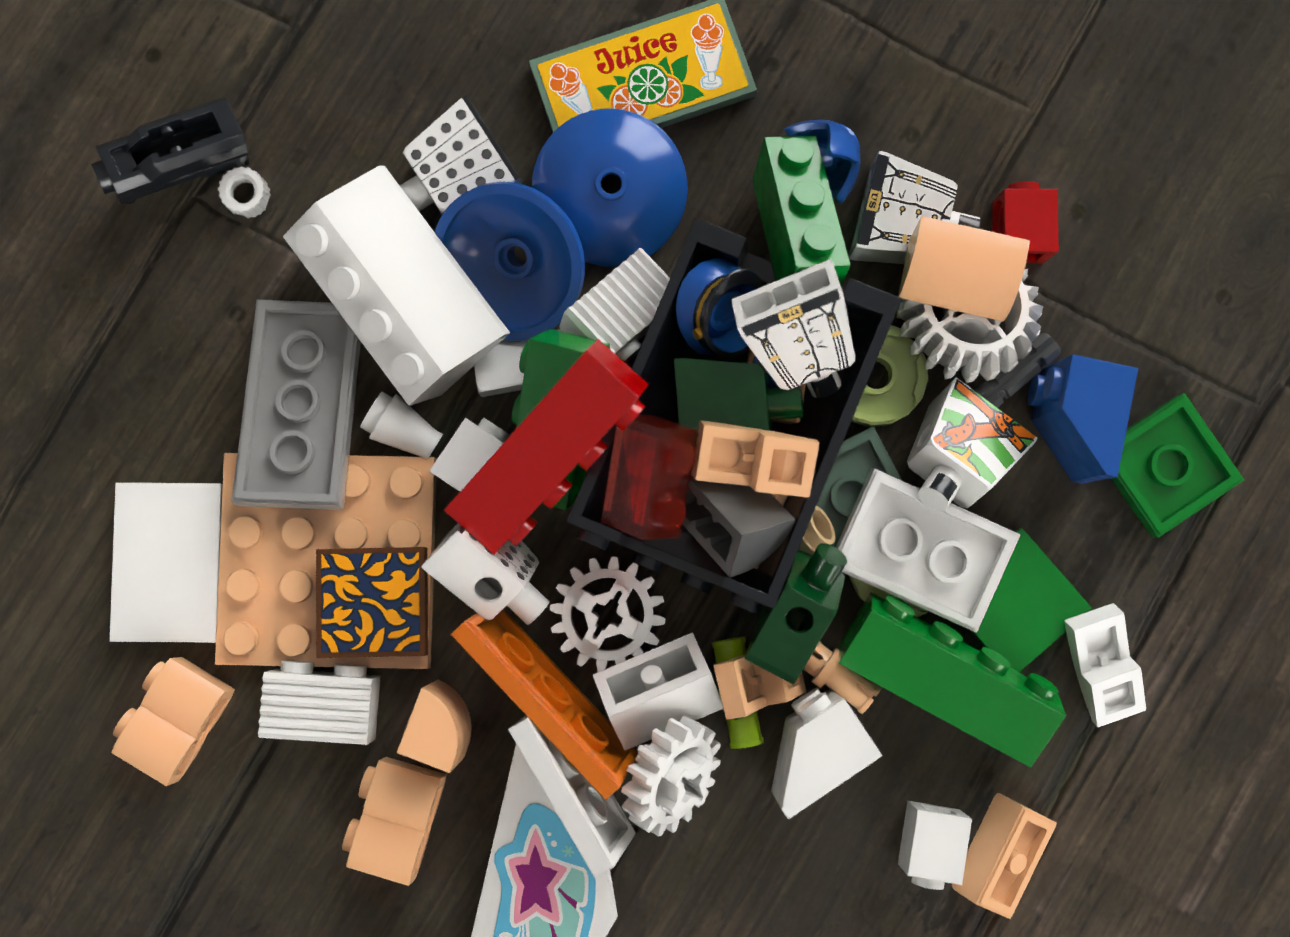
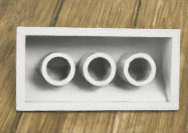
(396, 285)

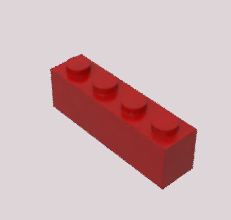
(547, 447)

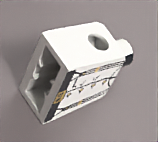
(893, 204)
(799, 329)

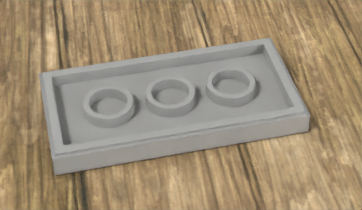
(297, 408)

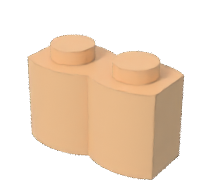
(171, 720)
(394, 820)

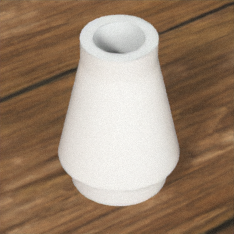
(400, 426)

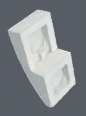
(1103, 665)

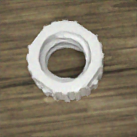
(244, 175)

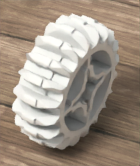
(986, 344)

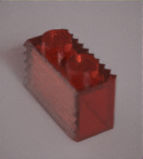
(649, 478)

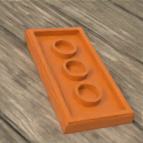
(548, 699)

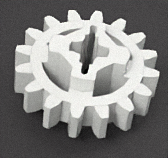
(586, 601)
(671, 775)

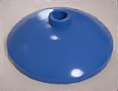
(650, 177)
(481, 236)

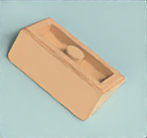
(1004, 855)

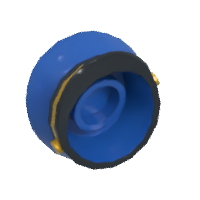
(706, 306)

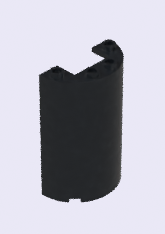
(824, 420)

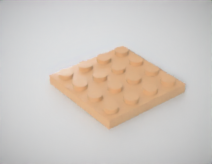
(271, 559)

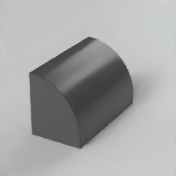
(735, 523)

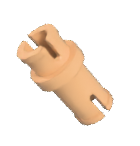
(851, 686)

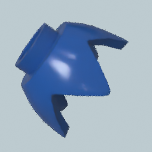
(838, 151)

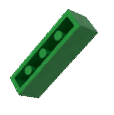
(952, 678)

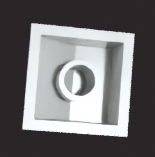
(819, 750)

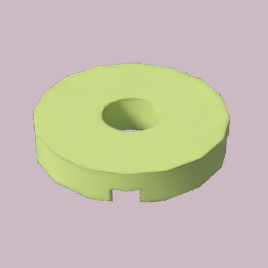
(904, 386)

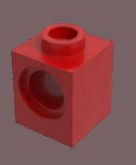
(1030, 215)

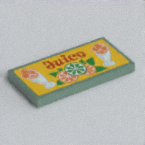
(654, 68)

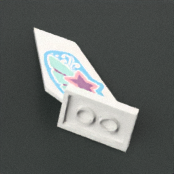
(551, 849)

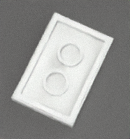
(923, 555)
(165, 562)

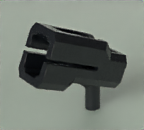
(172, 151)

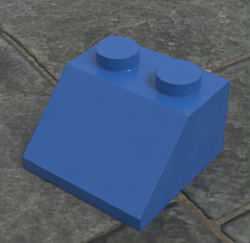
(1084, 414)

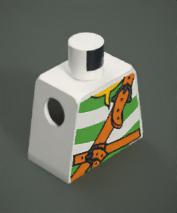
(964, 447)

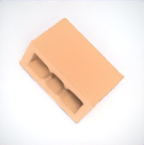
(963, 268)
(437, 728)

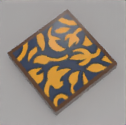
(371, 602)

